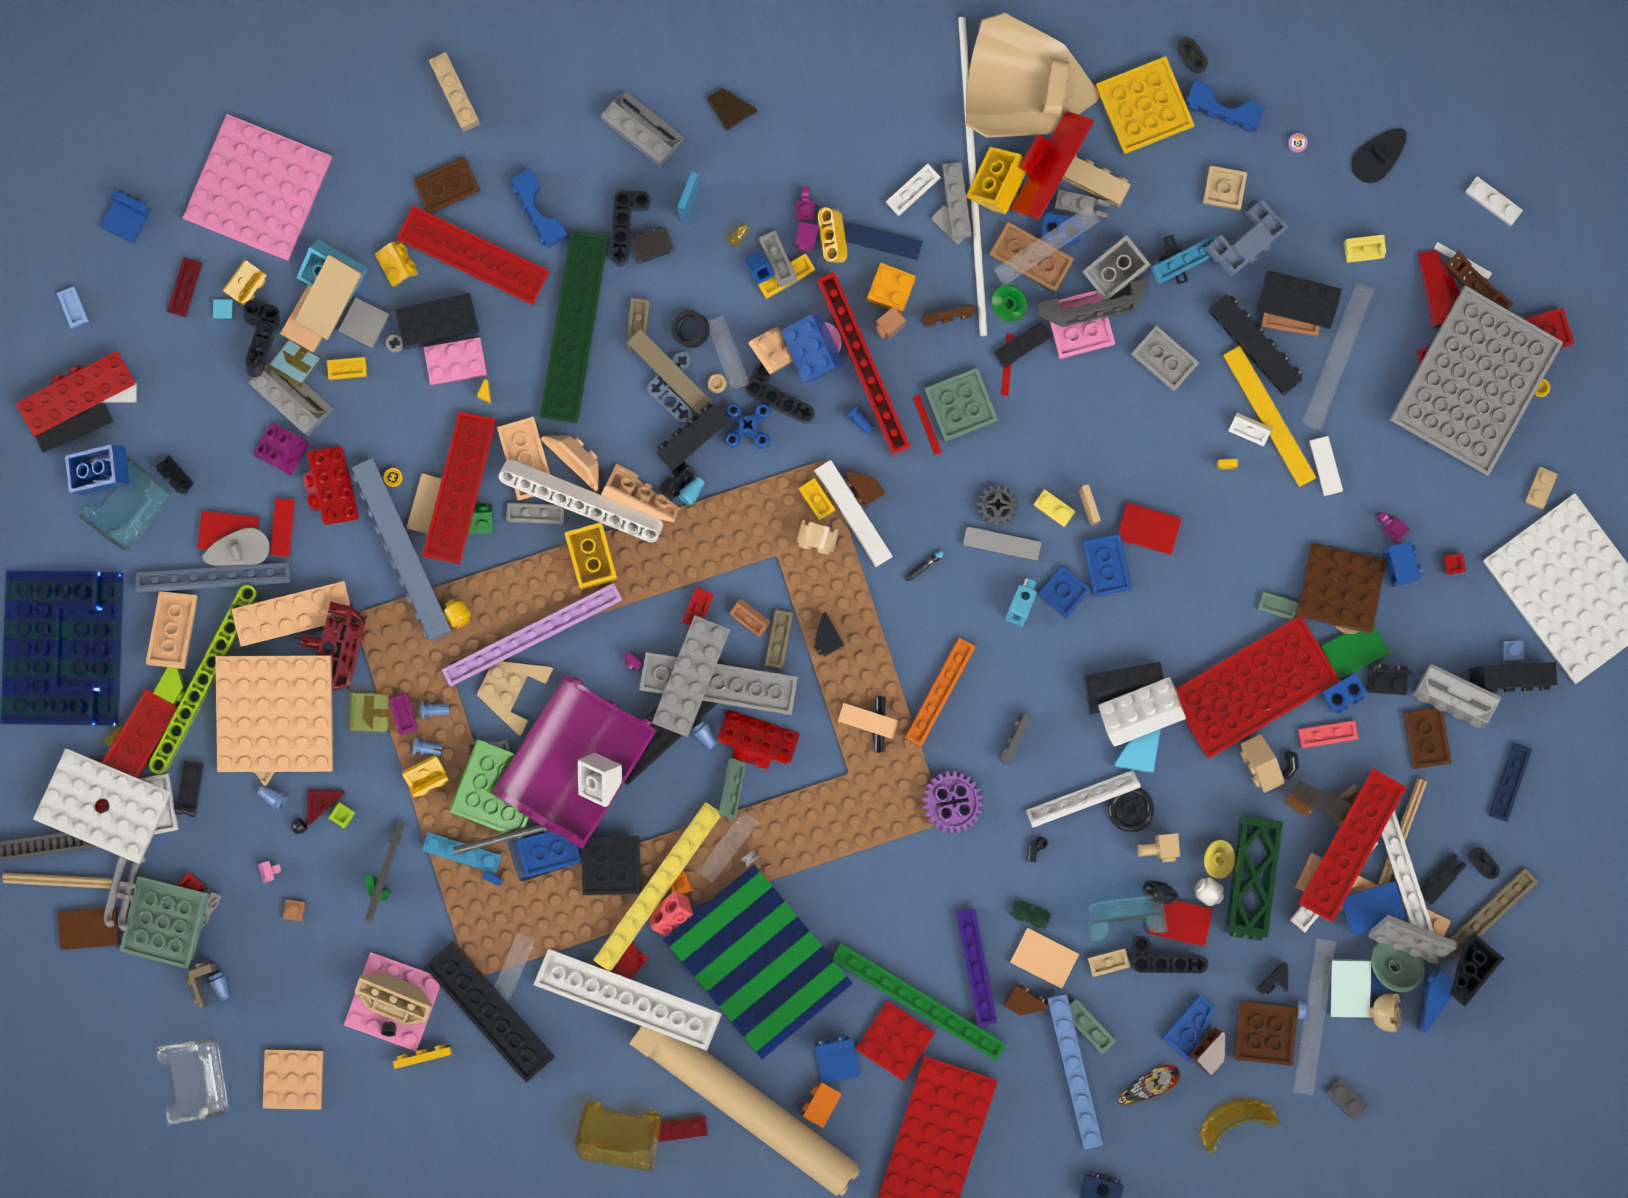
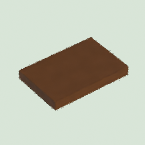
(446, 185)
(1427, 738)
(86, 929)

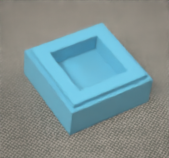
(222, 309)

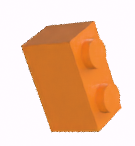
(821, 1105)

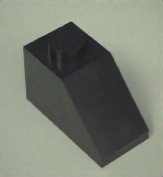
(827, 637)

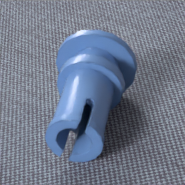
(433, 709)
(426, 747)

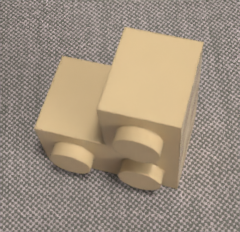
(1262, 763)

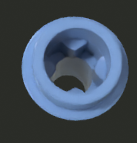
(704, 734)
(273, 797)
(219, 985)

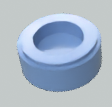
(1302, 1009)

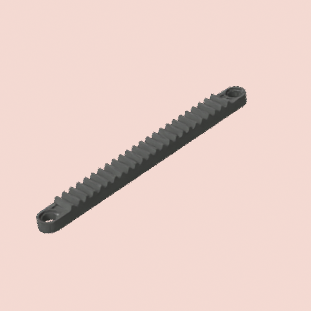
(41, 846)

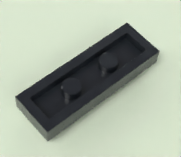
(1022, 344)

